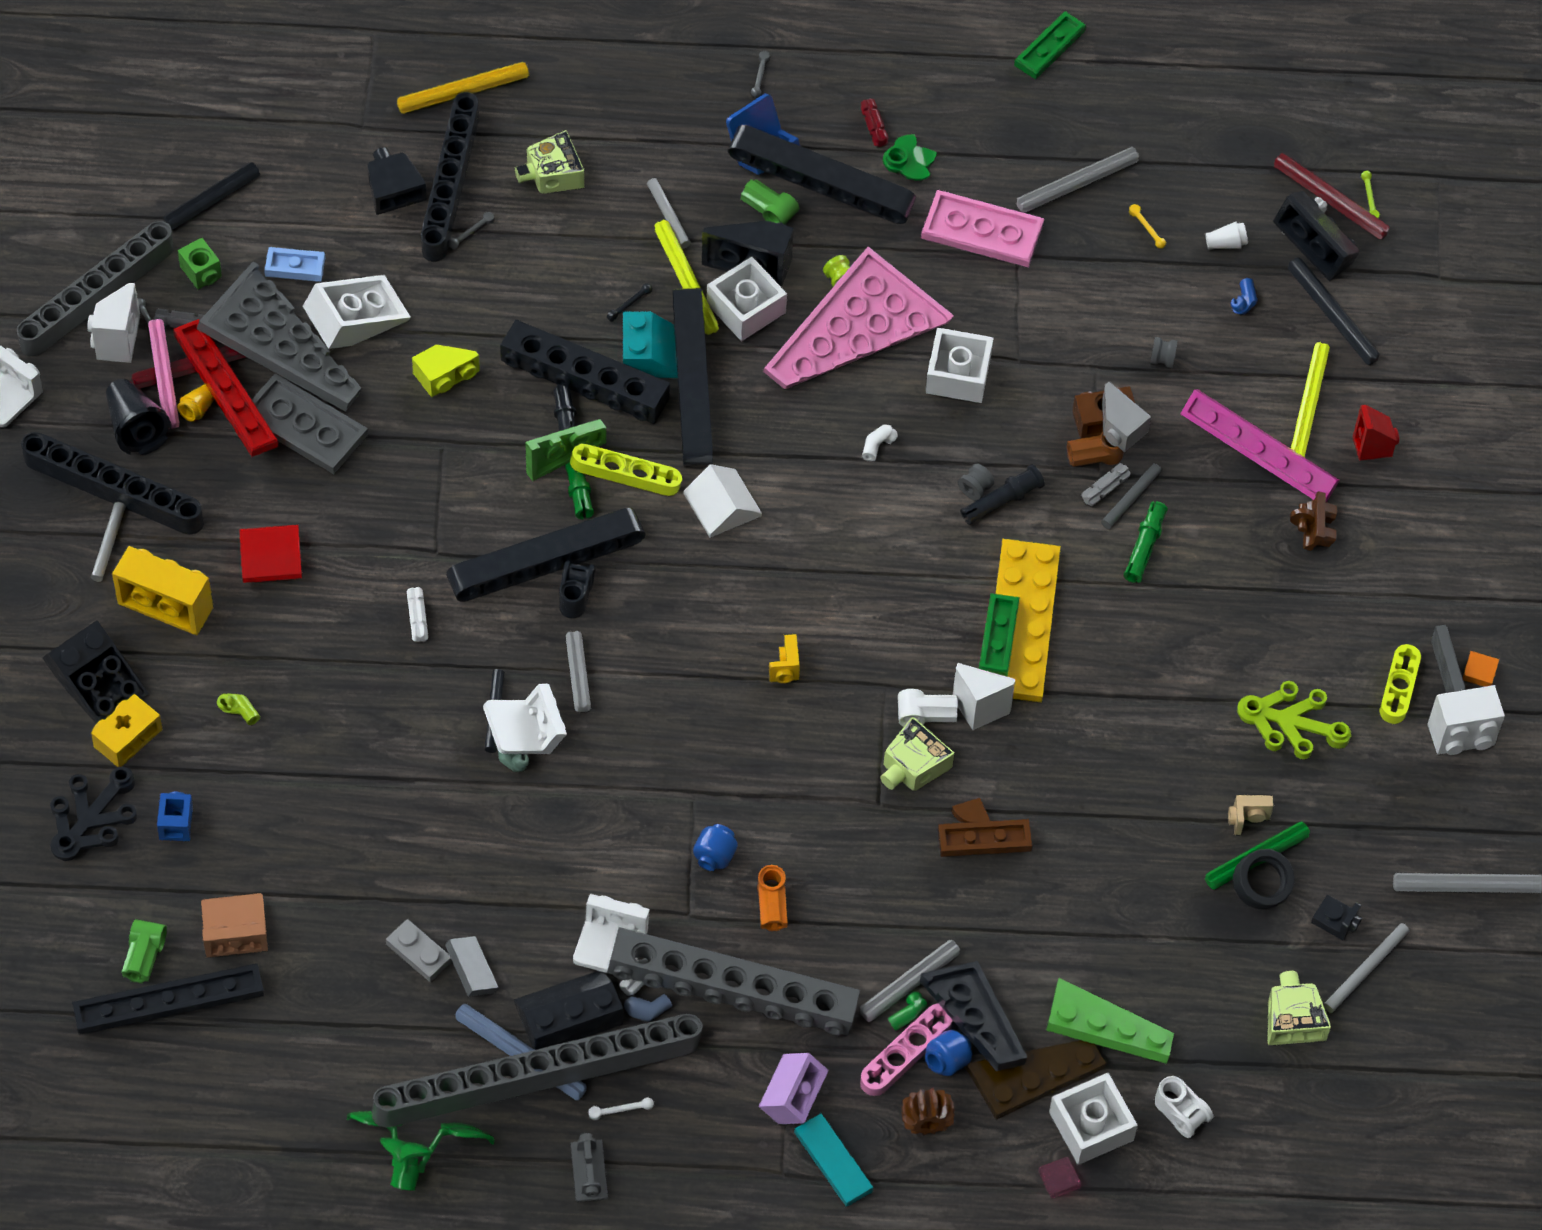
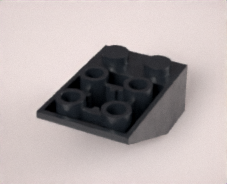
(94, 672)

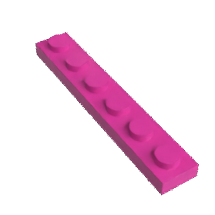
(1258, 445)

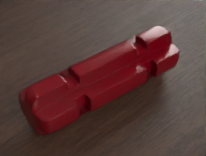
(874, 122)

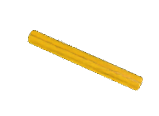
(470, 84)

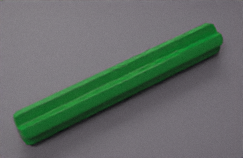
(1279, 843)

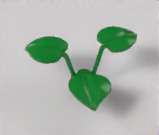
(405, 1154)

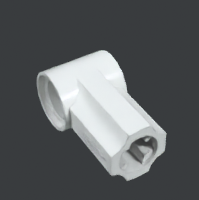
(926, 707)

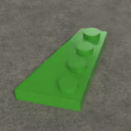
(1097, 1021)

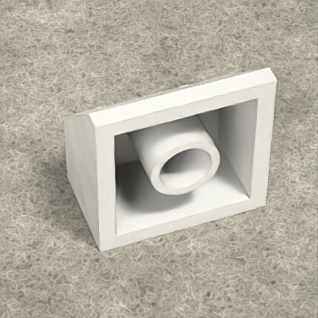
(115, 325)

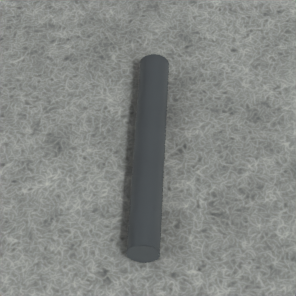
(1129, 498)

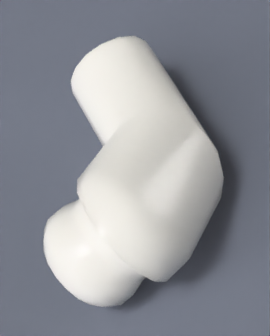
(874, 439)

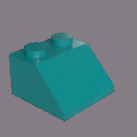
(649, 344)

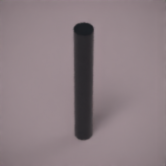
(495, 694)

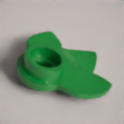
(911, 159)

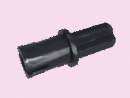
(564, 410)

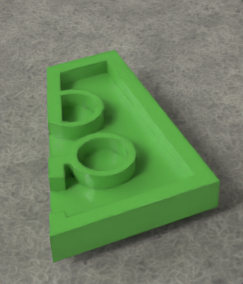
(555, 449)

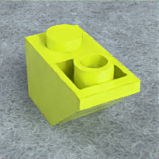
(443, 367)

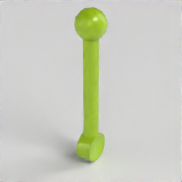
(1366, 176)

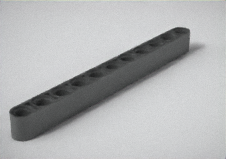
(526, 1079)

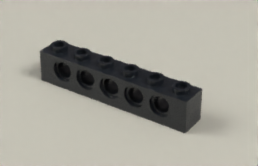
(574, 359)

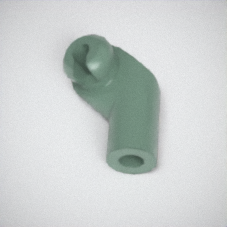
(515, 762)

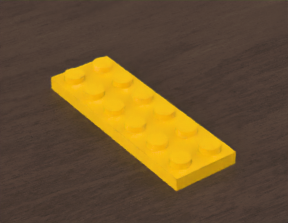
(1029, 573)

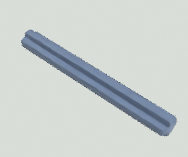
(507, 1042)

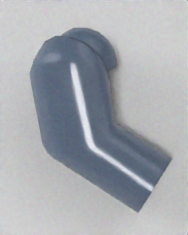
(645, 1009)

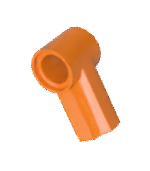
(772, 899)

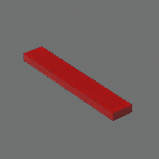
(226, 389)

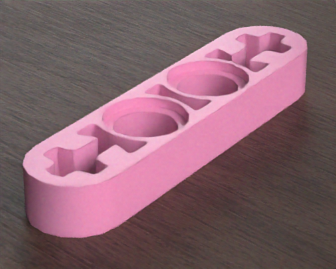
(902, 1046)

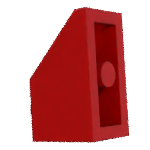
(1374, 434)

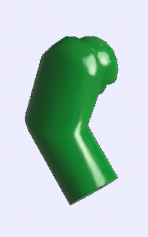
(916, 1006)

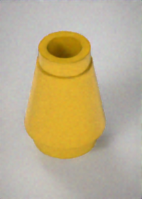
(196, 402)

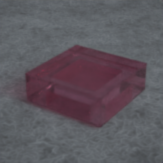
(1059, 1177)

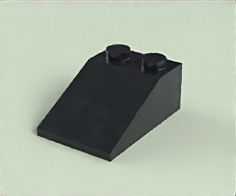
(763, 240)

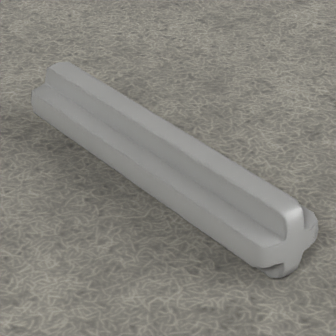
(578, 671)

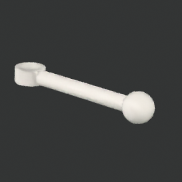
(595, 1112)

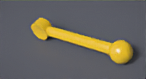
(1134, 210)

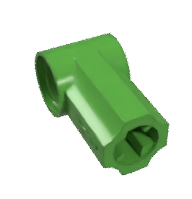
(773, 206)
(145, 941)

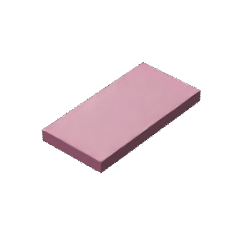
(982, 228)

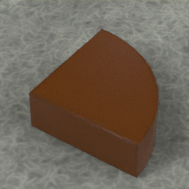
(970, 811)

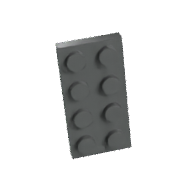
(308, 424)

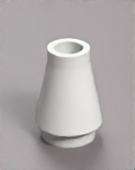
(1228, 237)

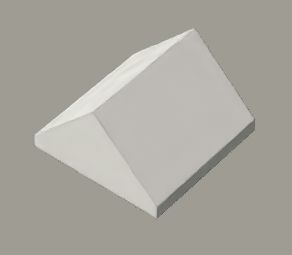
(721, 500)
(982, 695)

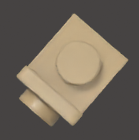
(1251, 808)

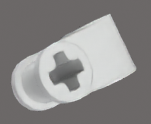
(1184, 1112)

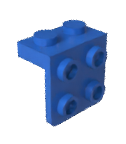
(762, 116)

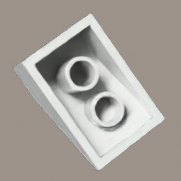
(354, 309)

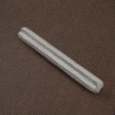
(1077, 179)
(1467, 882)

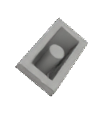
(1122, 419)

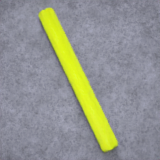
(684, 270)
(1310, 398)

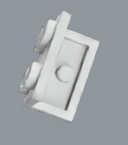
(18, 385)
(527, 724)
(601, 927)

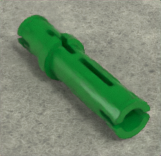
(1149, 531)

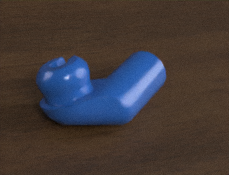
(1247, 299)

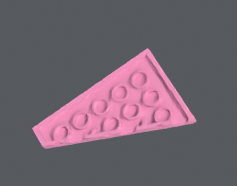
(859, 316)

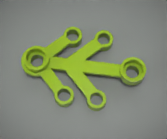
(1290, 719)

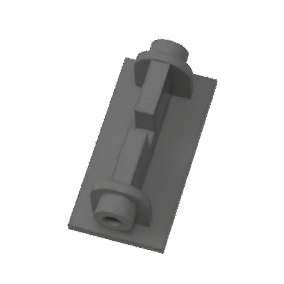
(588, 1169)

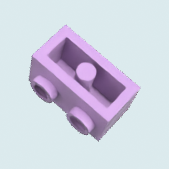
(793, 1088)

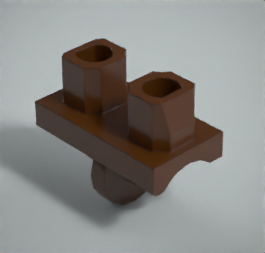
(1311, 520)

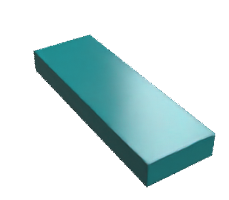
(833, 1160)

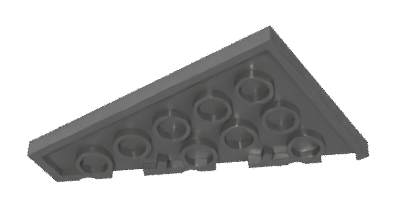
(263, 327)

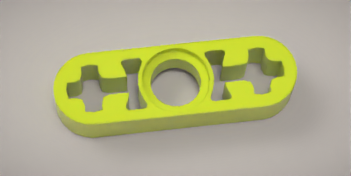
(1392, 692)

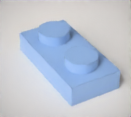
(294, 264)

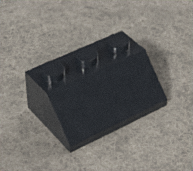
(1315, 235)
(570, 1010)

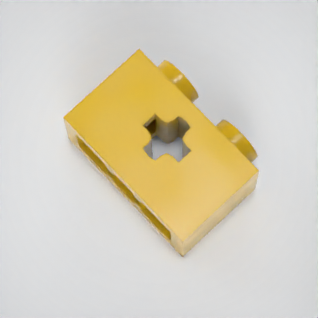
(126, 730)

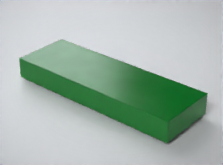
(1050, 45)
(999, 634)

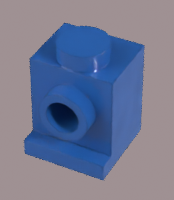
(175, 816)

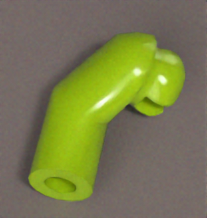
(238, 705)

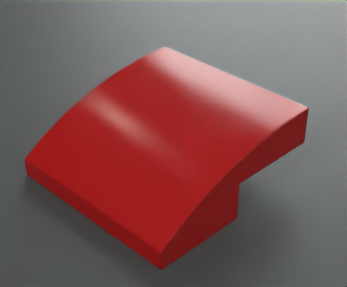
(270, 553)

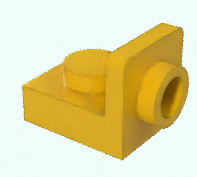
(788, 667)

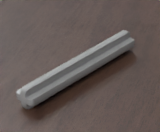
(908, 981)

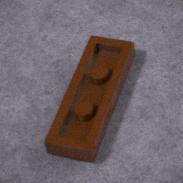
(984, 837)

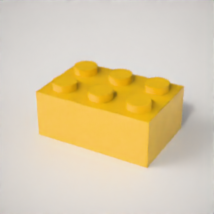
(163, 590)

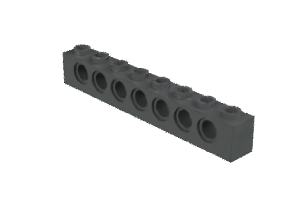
(747, 974)

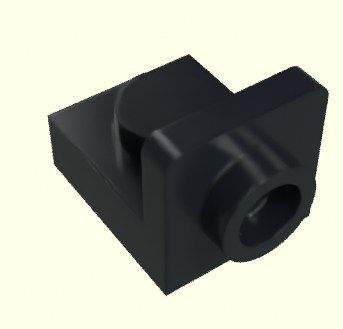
(1337, 917)

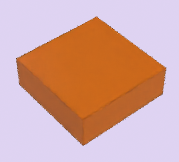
(1480, 669)

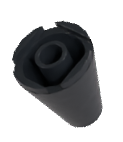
(135, 418)

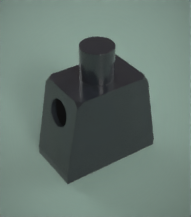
(394, 181)

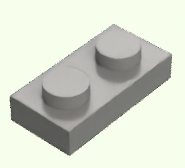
(418, 950)

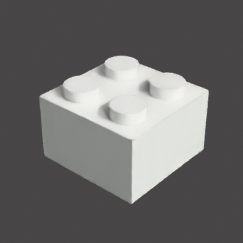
(746, 298)
(959, 365)
(1466, 720)
(1093, 1118)

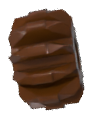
(928, 1111)

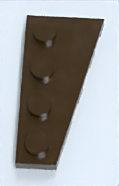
(1043, 1074)

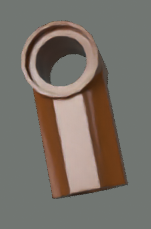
(1093, 450)

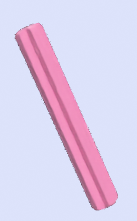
(163, 370)

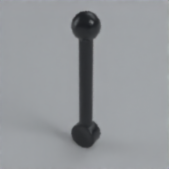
(613, 314)

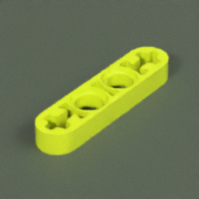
(627, 465)

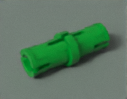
(579, 491)

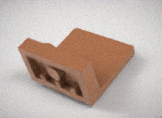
(234, 925)

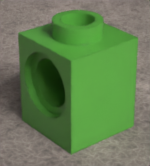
(199, 254)

